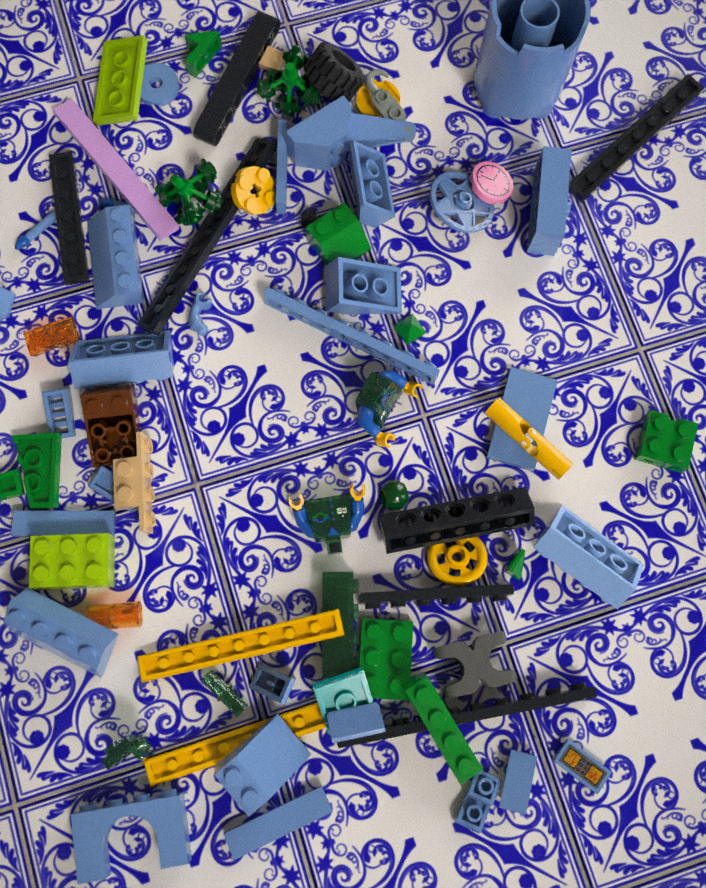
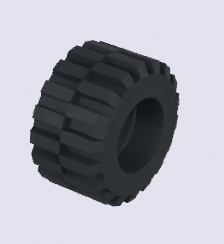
(334, 72)

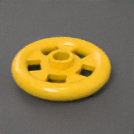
(467, 576)

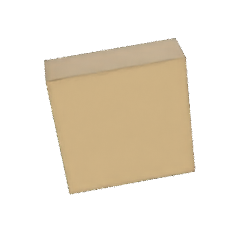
(272, 59)

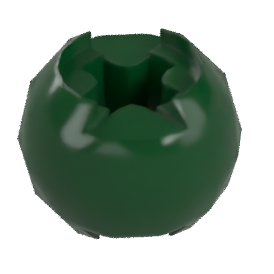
(394, 495)

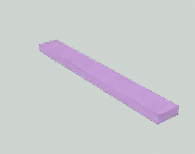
(116, 169)

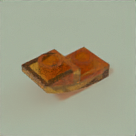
(51, 336)

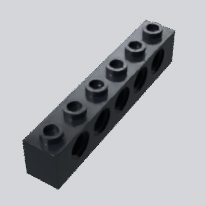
(456, 520)

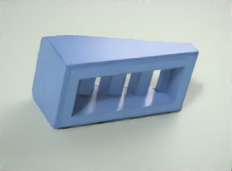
(49, 407)

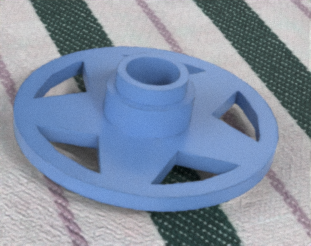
(459, 203)

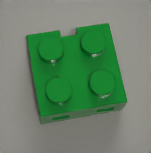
(666, 441)

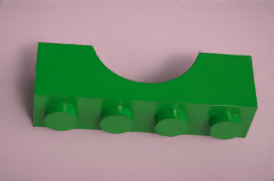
(442, 727)

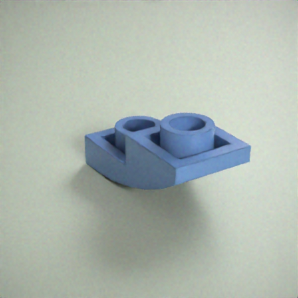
(518, 782)
(477, 801)

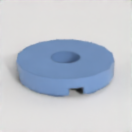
(167, 92)

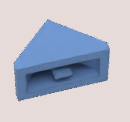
(272, 684)

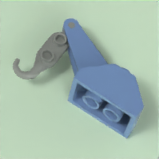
(326, 135)

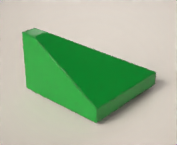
(515, 566)

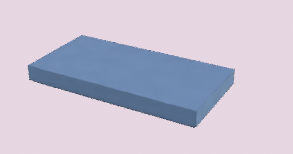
(531, 398)

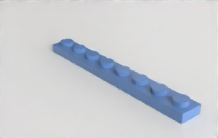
(344, 332)

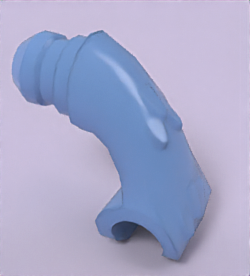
(195, 321)

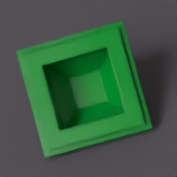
(409, 329)

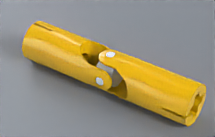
(516, 427)

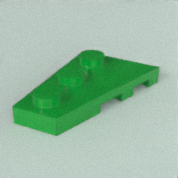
(41, 467)

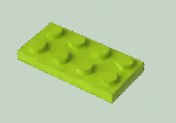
(120, 80)

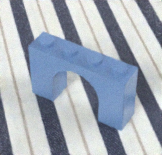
(93, 825)

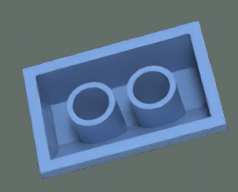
(371, 185)

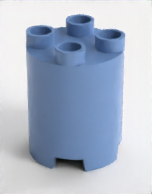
(528, 55)

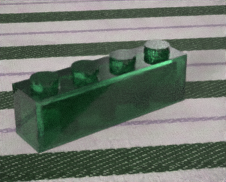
(339, 651)

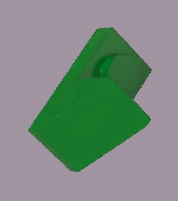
(202, 48)

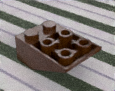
(111, 423)

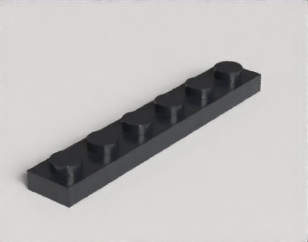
(69, 218)
(448, 596)

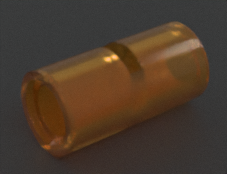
(116, 614)

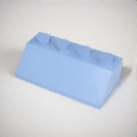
(589, 557)

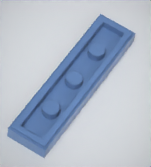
(282, 159)
(62, 523)
(277, 822)

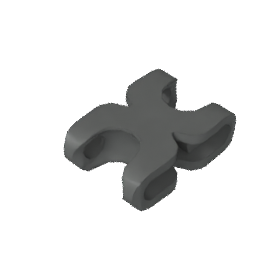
(475, 664)

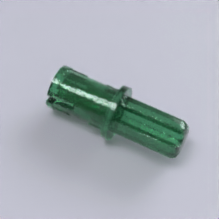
(224, 693)

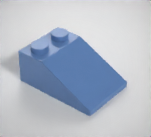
(362, 287)
(261, 764)

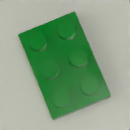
(386, 656)

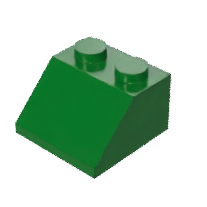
(338, 235)

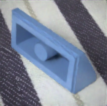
(355, 722)

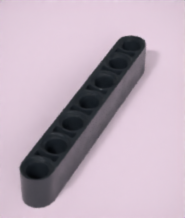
(236, 79)

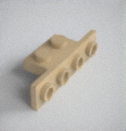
(133, 483)

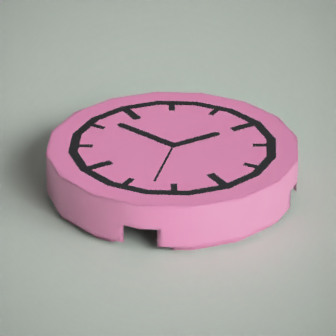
(491, 182)

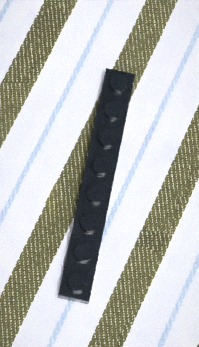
(635, 138)

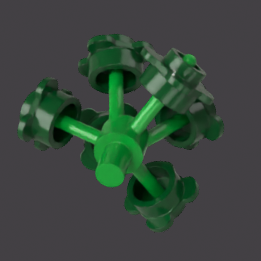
(286, 79)
(179, 187)

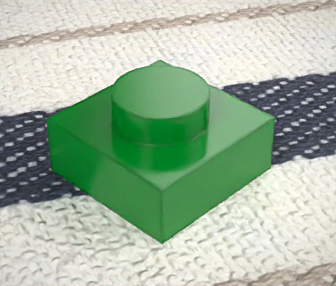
(11, 485)

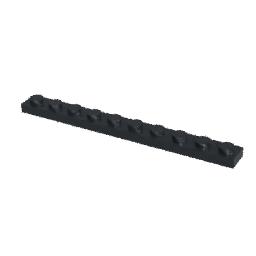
(200, 246)
(479, 711)

